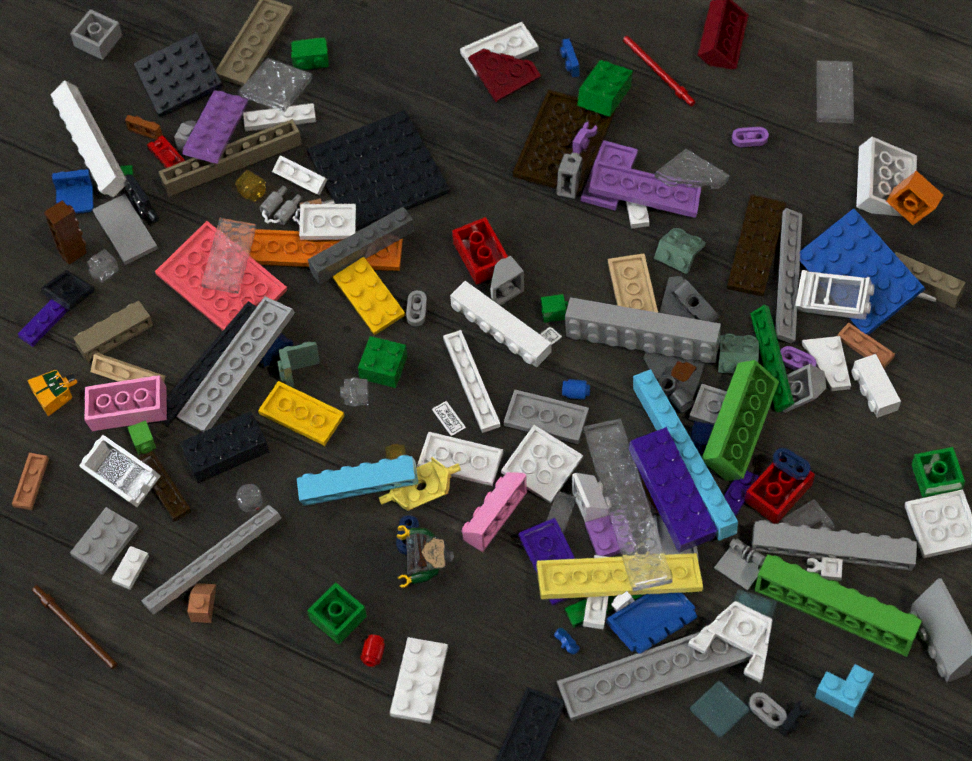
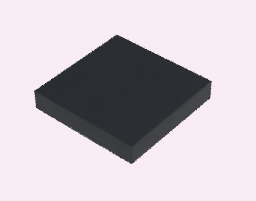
(67, 289)

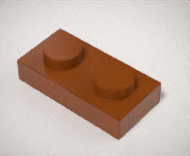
(143, 127)

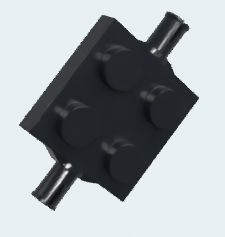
(139, 198)

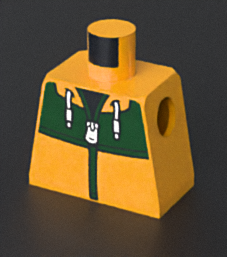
(52, 390)

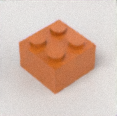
(914, 198)

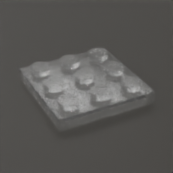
(275, 84)

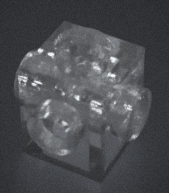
(102, 266)
(355, 392)

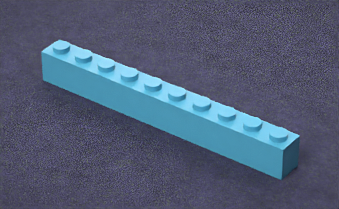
(662, 416)

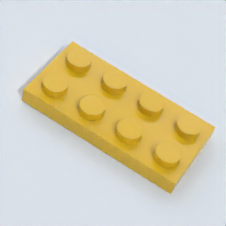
(369, 295)
(301, 413)

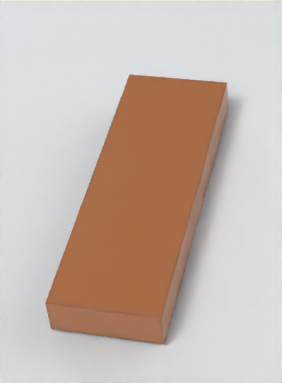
(865, 344)
(30, 481)

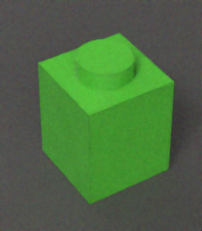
(142, 437)

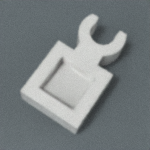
(828, 567)

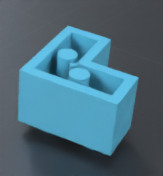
(845, 694)

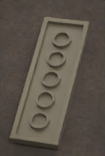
(254, 41)

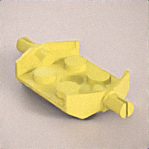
(437, 484)

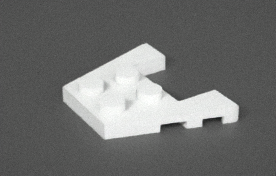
(742, 629)

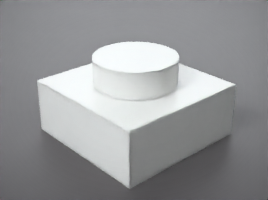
(622, 601)

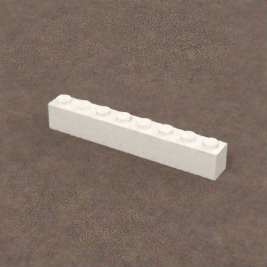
(89, 139)

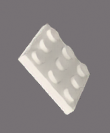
(545, 463)
(941, 523)

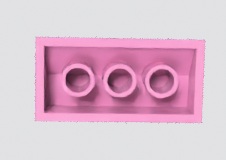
(496, 510)

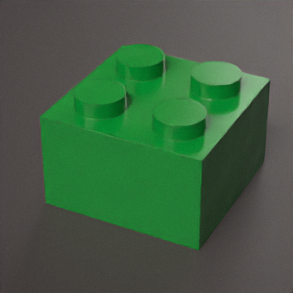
(382, 361)
(937, 472)
(337, 613)

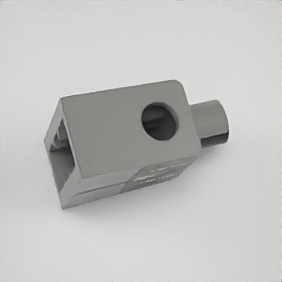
(570, 166)

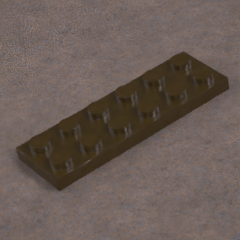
(756, 246)

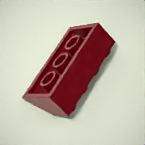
(723, 34)

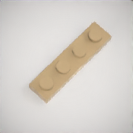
(118, 370)

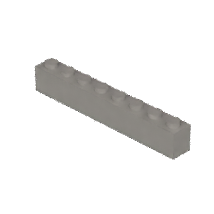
(844, 545)

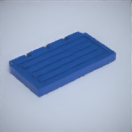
(651, 619)

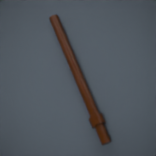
(49, 602)

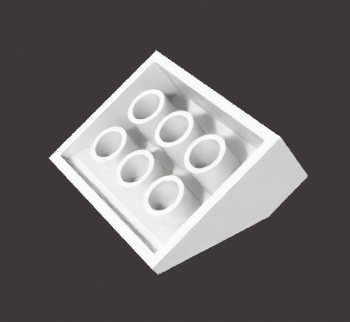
(879, 171)

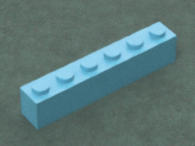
(357, 480)

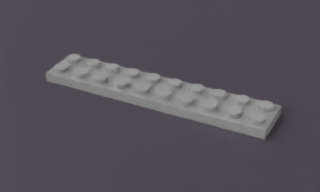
(644, 674)

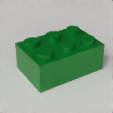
(605, 88)

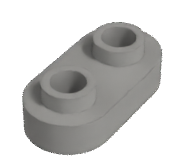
(416, 309)
(769, 710)

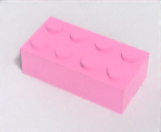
(125, 403)

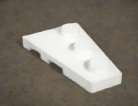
(831, 359)

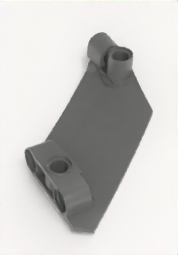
(677, 302)

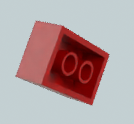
(479, 249)
(776, 492)

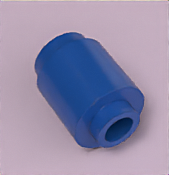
(575, 389)

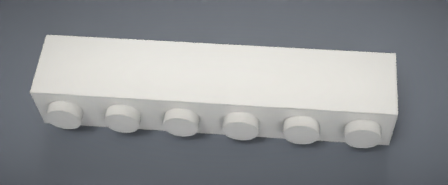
(500, 324)

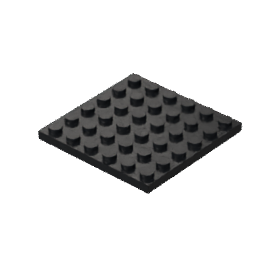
(379, 169)

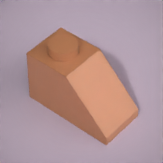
(201, 603)

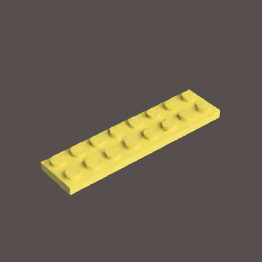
(609, 577)

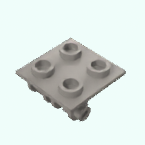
(741, 564)

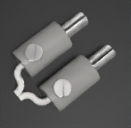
(274, 201)

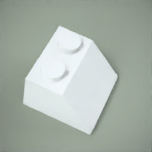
(589, 496)

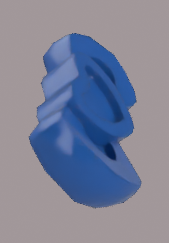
(566, 641)

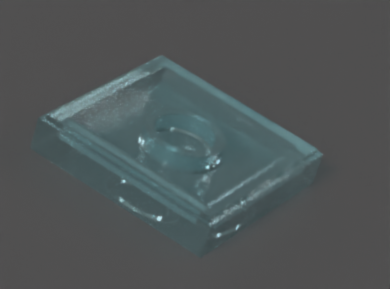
(719, 709)

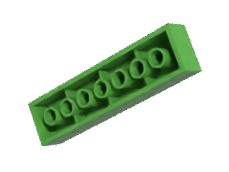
(837, 605)

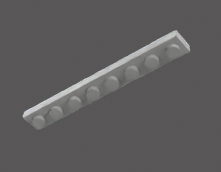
(788, 275)
(211, 559)

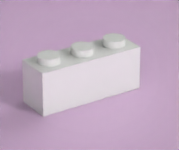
(875, 386)

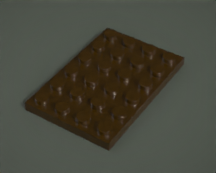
(553, 137)

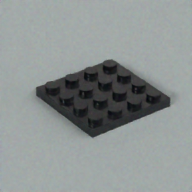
(178, 75)

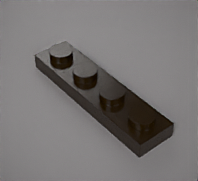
(166, 489)

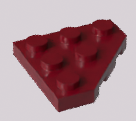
(502, 72)

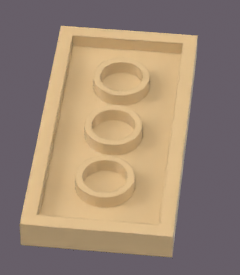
(632, 282)

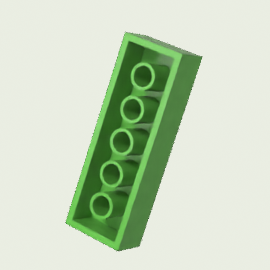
(740, 420)

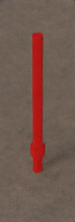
(681, 92)

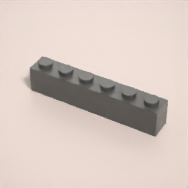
(361, 244)

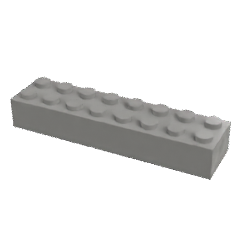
(643, 330)

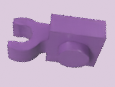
(581, 140)

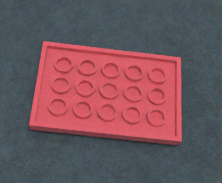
(186, 270)

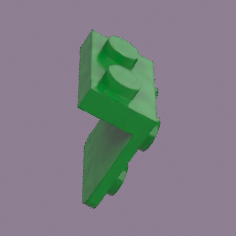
(309, 54)

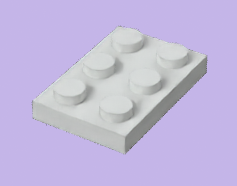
(327, 221)

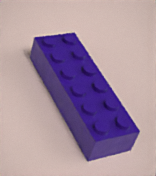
(672, 490)

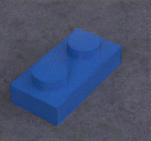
(571, 61)

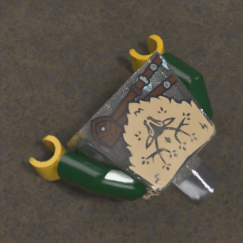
(424, 554)

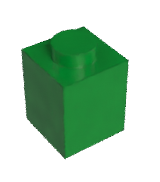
(553, 308)

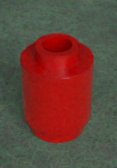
(372, 650)

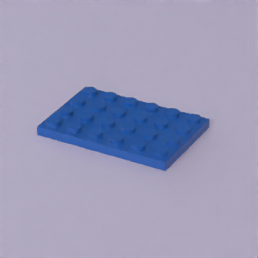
(857, 251)

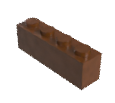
(66, 231)

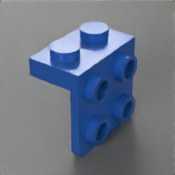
(74, 189)

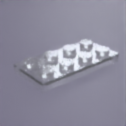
(834, 91)
(228, 255)

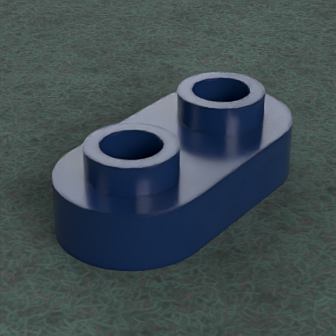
(792, 463)
(402, 548)

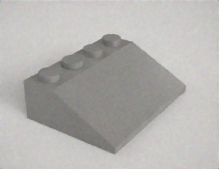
(944, 631)

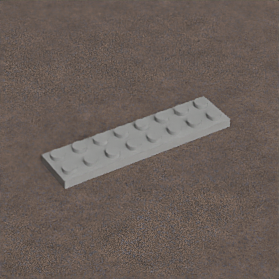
(235, 364)

